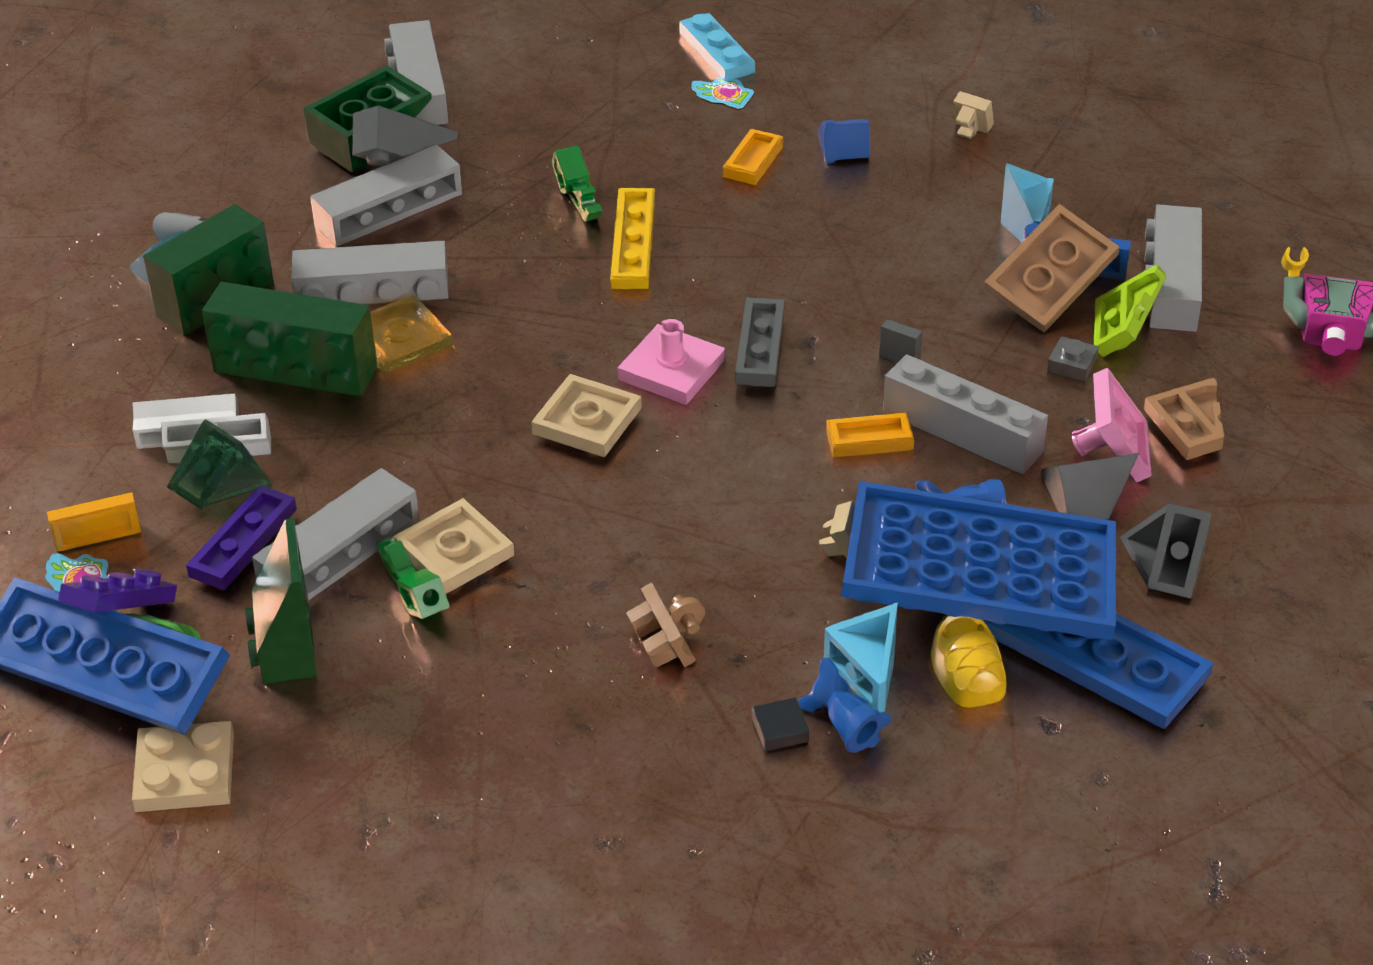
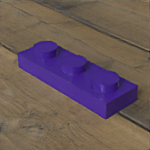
(241, 537)
(117, 591)

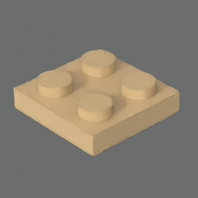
(586, 415)
(455, 544)
(183, 769)

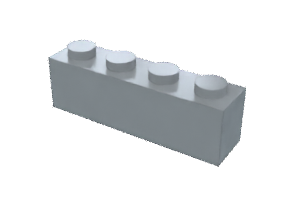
(414, 55)
(386, 195)
(1176, 246)
(372, 272)
(965, 414)
(349, 528)

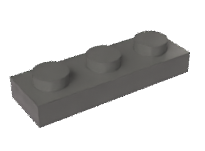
(760, 342)

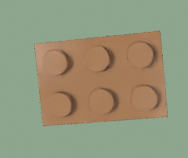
(1051, 268)

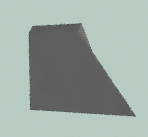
(1089, 486)
(1170, 548)

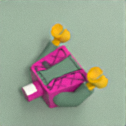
(1327, 308)

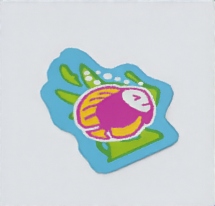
(726, 92)
(66, 570)

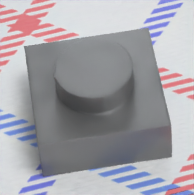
(1072, 359)

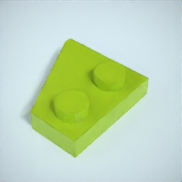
(1124, 310)

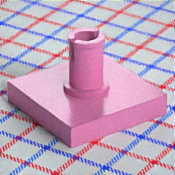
(671, 362)
(1116, 425)

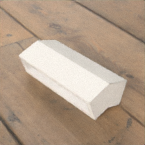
(150, 414)
(250, 429)

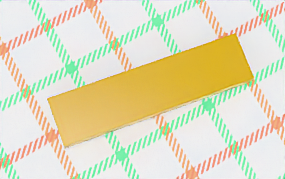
(633, 238)

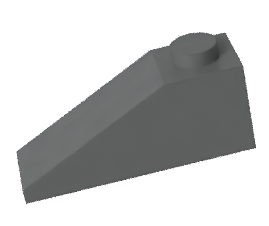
(388, 135)

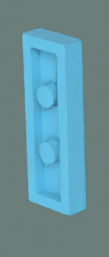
(717, 47)

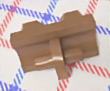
(669, 643)

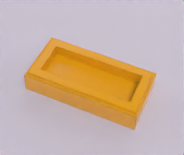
(753, 156)
(869, 435)
(94, 522)

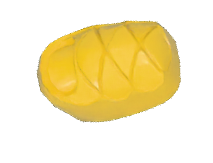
(968, 661)

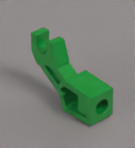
(575, 181)
(420, 589)

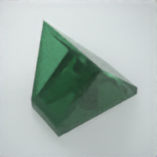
(216, 468)

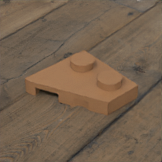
(1189, 417)

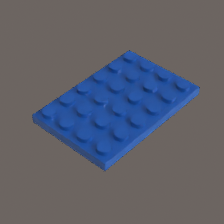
(983, 560)

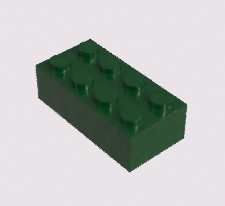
(290, 338)

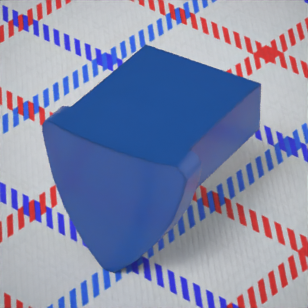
(844, 139)

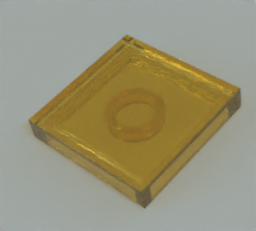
(406, 333)

